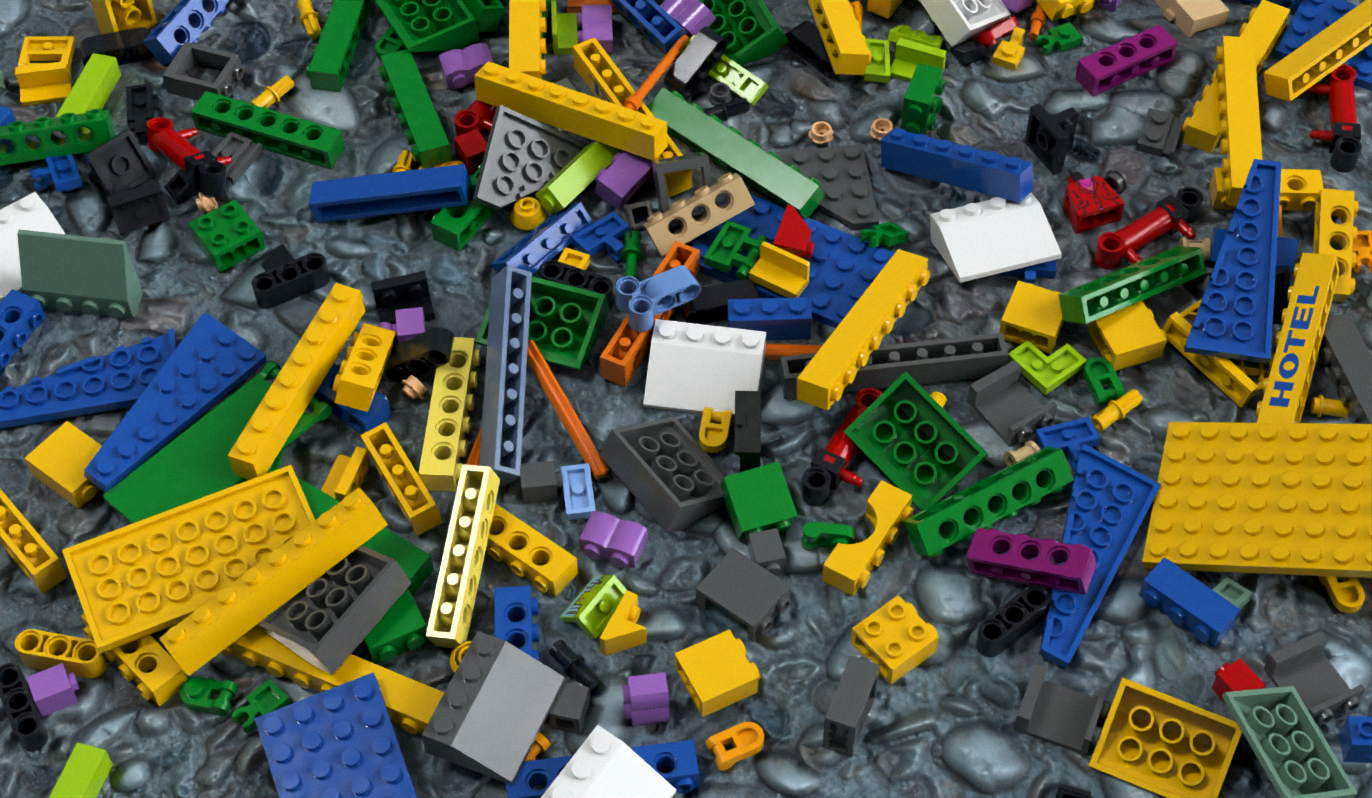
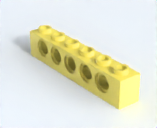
(449, 417)
(463, 556)

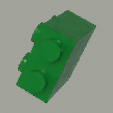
(922, 99)
(227, 235)
(758, 500)
(397, 631)

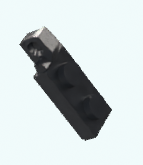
(139, 109)

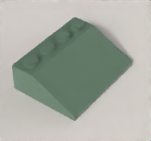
(79, 273)
(1289, 743)

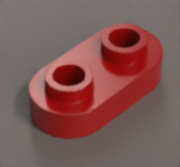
(1002, 28)

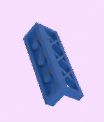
(546, 239)

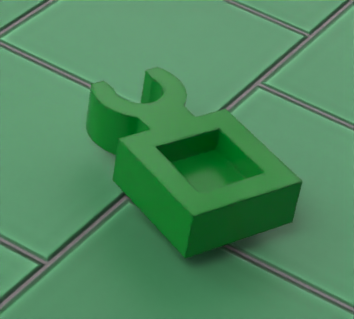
(1059, 37)
(886, 234)
(261, 701)

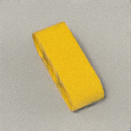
(51, 644)

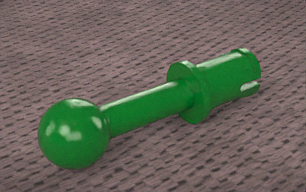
(632, 252)

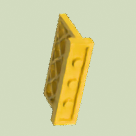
(1221, 371)

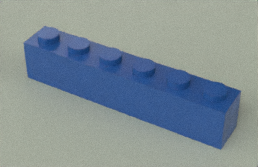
(957, 165)
(390, 193)

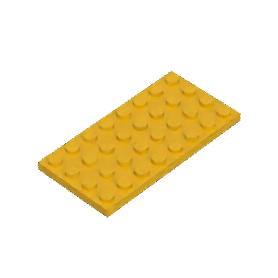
(183, 557)

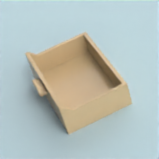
(1194, 14)

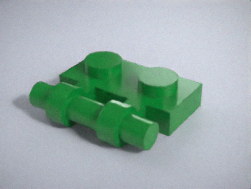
(727, 248)

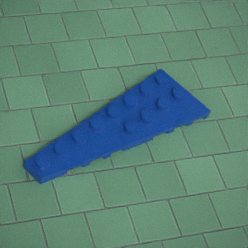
(89, 384)
(1103, 515)

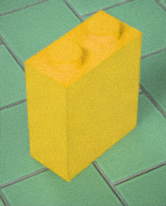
(62, 461)

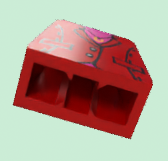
(1091, 202)

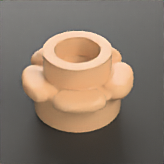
(880, 128)
(821, 133)
(206, 203)
(413, 388)

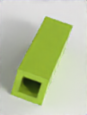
(92, 86)
(575, 176)
(83, 773)

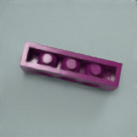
(1126, 60)
(1073, 575)

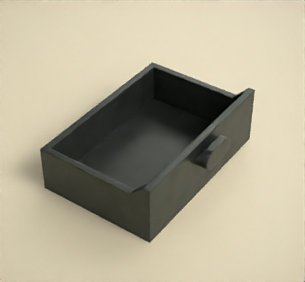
(748, 429)

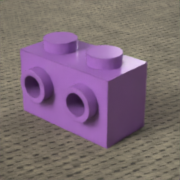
(622, 178)

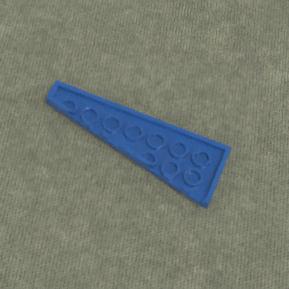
(1239, 297)
(190, 382)

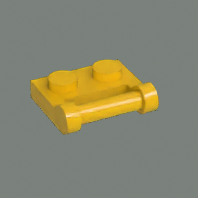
(47, 49)

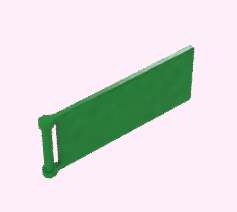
(198, 458)

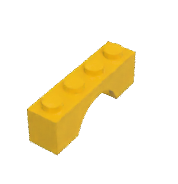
(851, 564)

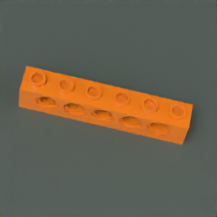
(630, 347)

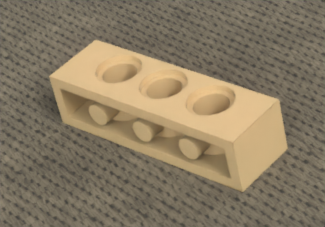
(737, 201)

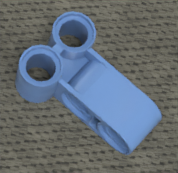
(654, 295)

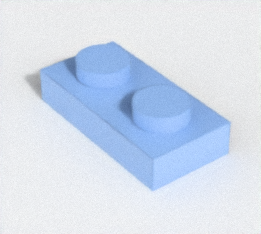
(578, 491)

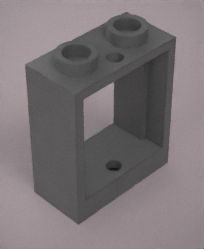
(177, 73)
(677, 164)
(851, 705)

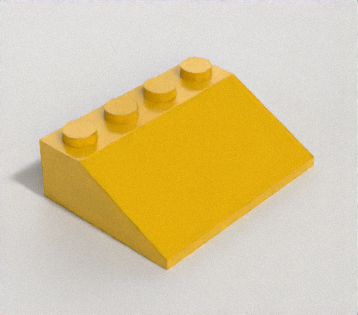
(1165, 743)

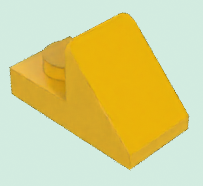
(622, 629)

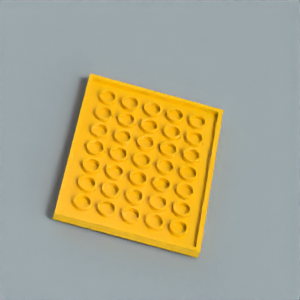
(1264, 499)

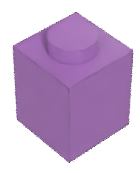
(53, 689)

